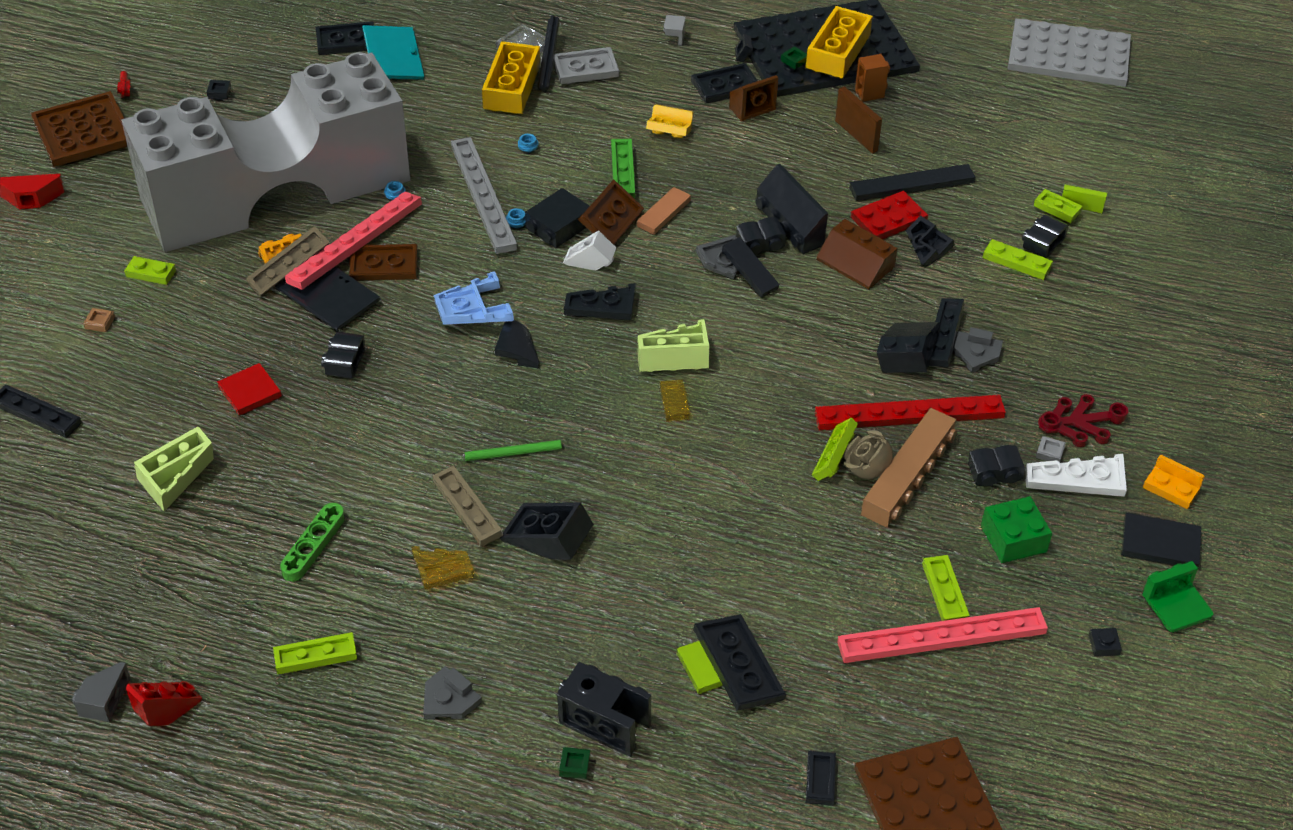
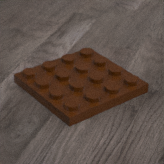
(80, 128)
(926, 789)

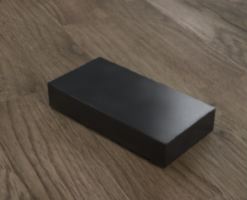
(820, 778)

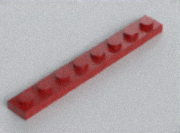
(910, 411)

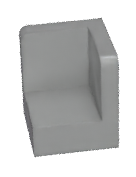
(675, 27)

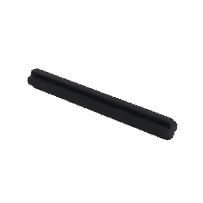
(548, 53)

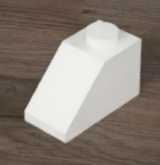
(591, 252)

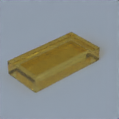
(674, 400)

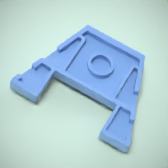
(466, 305)

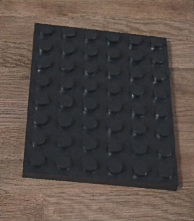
(781, 32)

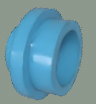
(527, 143)
(394, 189)
(516, 218)

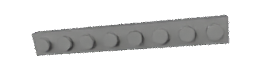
(483, 196)

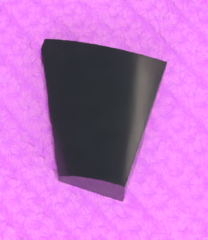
(928, 241)
(517, 344)

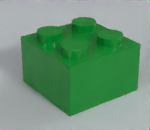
(1016, 529)

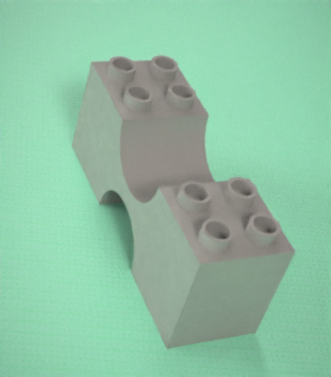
(207, 172)

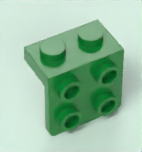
(1175, 597)

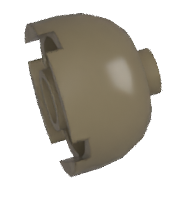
(868, 455)

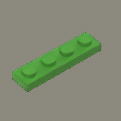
(623, 164)

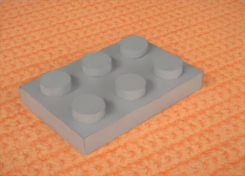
(586, 65)

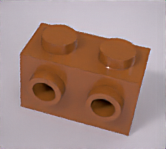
(872, 77)

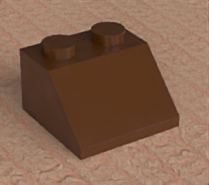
(754, 98)

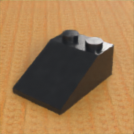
(907, 347)
(549, 529)

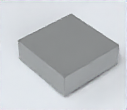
(1050, 449)

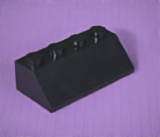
(795, 208)

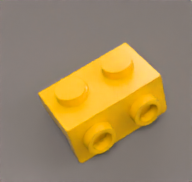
(670, 120)

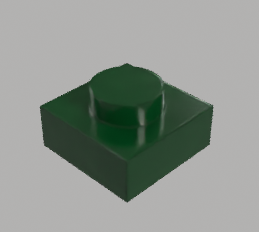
(794, 57)
(574, 763)

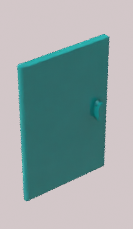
(394, 50)

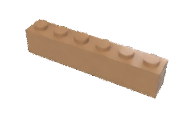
(908, 468)

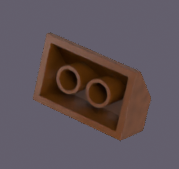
(857, 254)

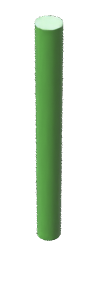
(513, 450)

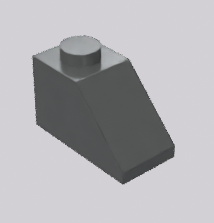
(101, 693)

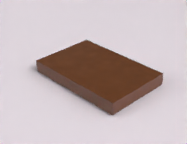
(858, 119)
(611, 212)
(384, 262)

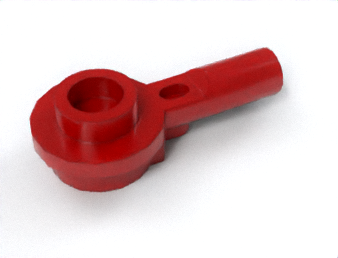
(124, 85)

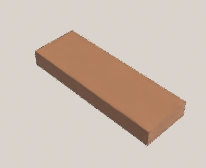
(663, 210)

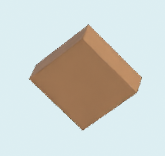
(99, 320)

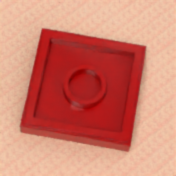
(249, 389)

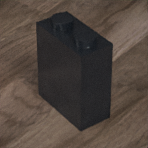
(556, 217)

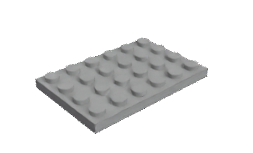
(1070, 52)

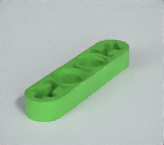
(317, 543)

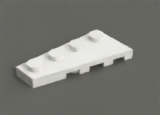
(1089, 476)

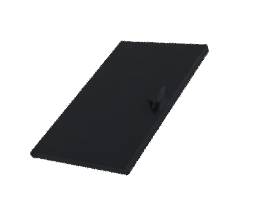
(332, 297)

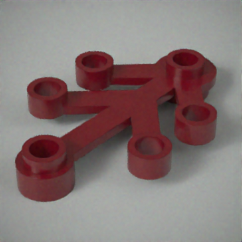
(1053, 422)

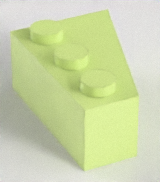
(674, 349)
(174, 466)

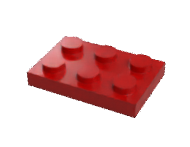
(888, 215)

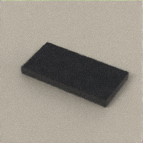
(739, 662)

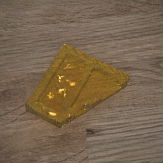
(442, 566)

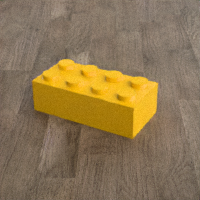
(838, 42)
(511, 77)

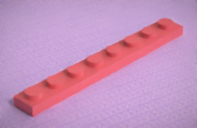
(352, 240)
(941, 635)

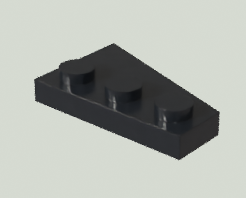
(603, 304)

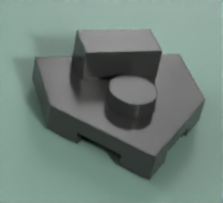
(715, 259)
(977, 348)
(449, 695)

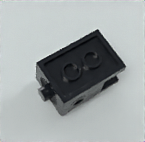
(603, 707)

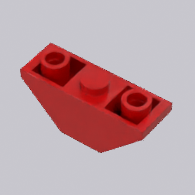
(31, 190)
(162, 702)

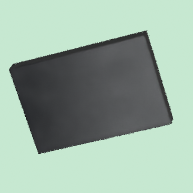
(341, 38)
(718, 83)
(1160, 540)

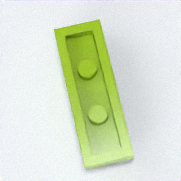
(1017, 259)
(834, 449)
(945, 588)
(314, 653)

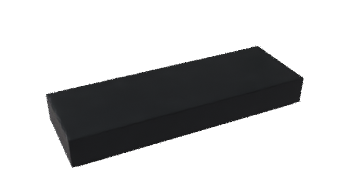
(750, 267)

